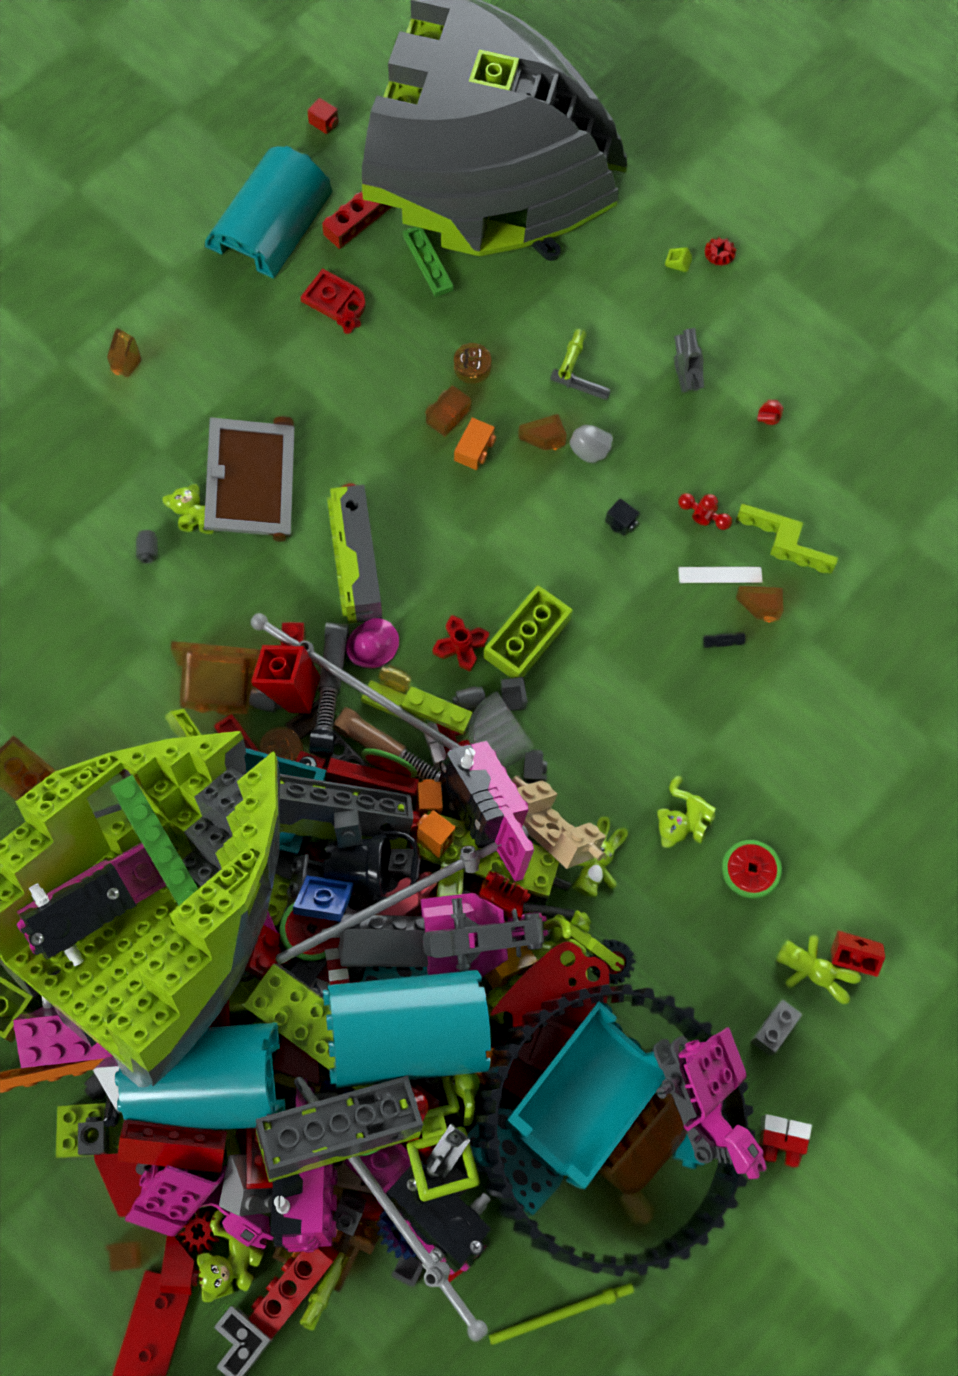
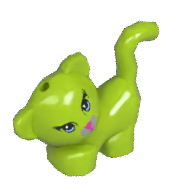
(676, 826)

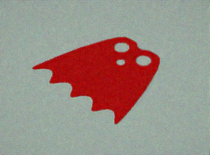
(548, 981)

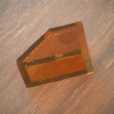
(123, 354)
(544, 433)
(762, 602)

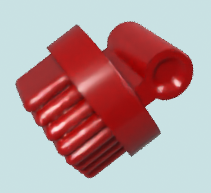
(770, 412)

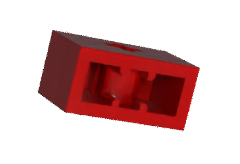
(857, 953)

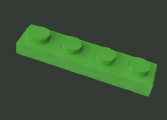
(428, 261)

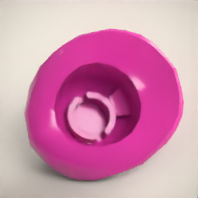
(372, 643)

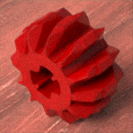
(191, 1235)

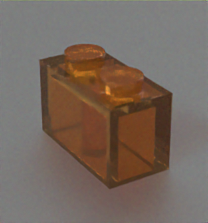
(448, 410)

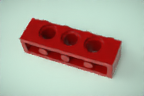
(352, 219)
(270, 1317)

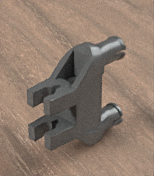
(689, 361)

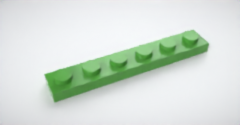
(154, 839)

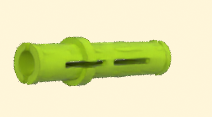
(574, 348)
(320, 1298)

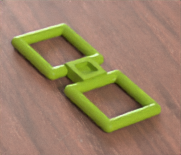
(432, 1131)

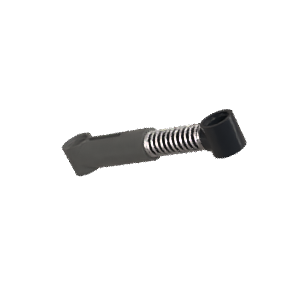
(323, 738)

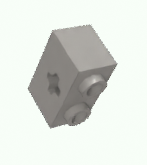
(776, 1027)

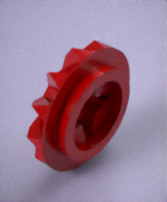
(725, 256)

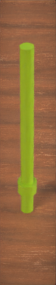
(607, 1296)

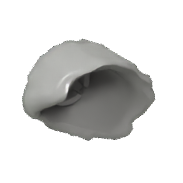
(591, 443)

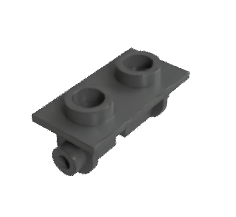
(446, 1152)

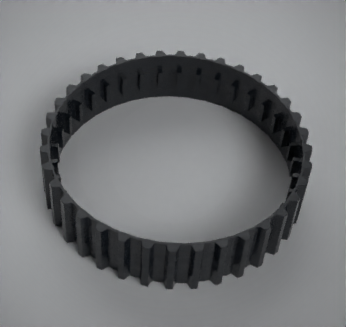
(725, 1180)

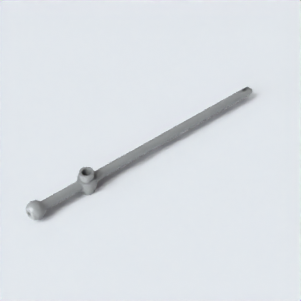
(260, 622)
(468, 859)
(436, 1272)

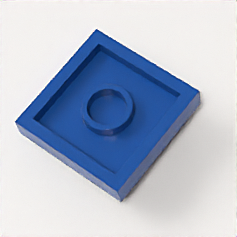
(323, 898)

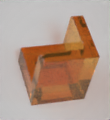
(124, 1256)

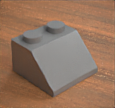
(234, 1194)

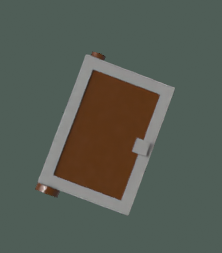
(250, 477)

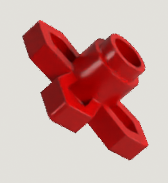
(461, 642)

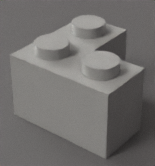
(247, 1342)

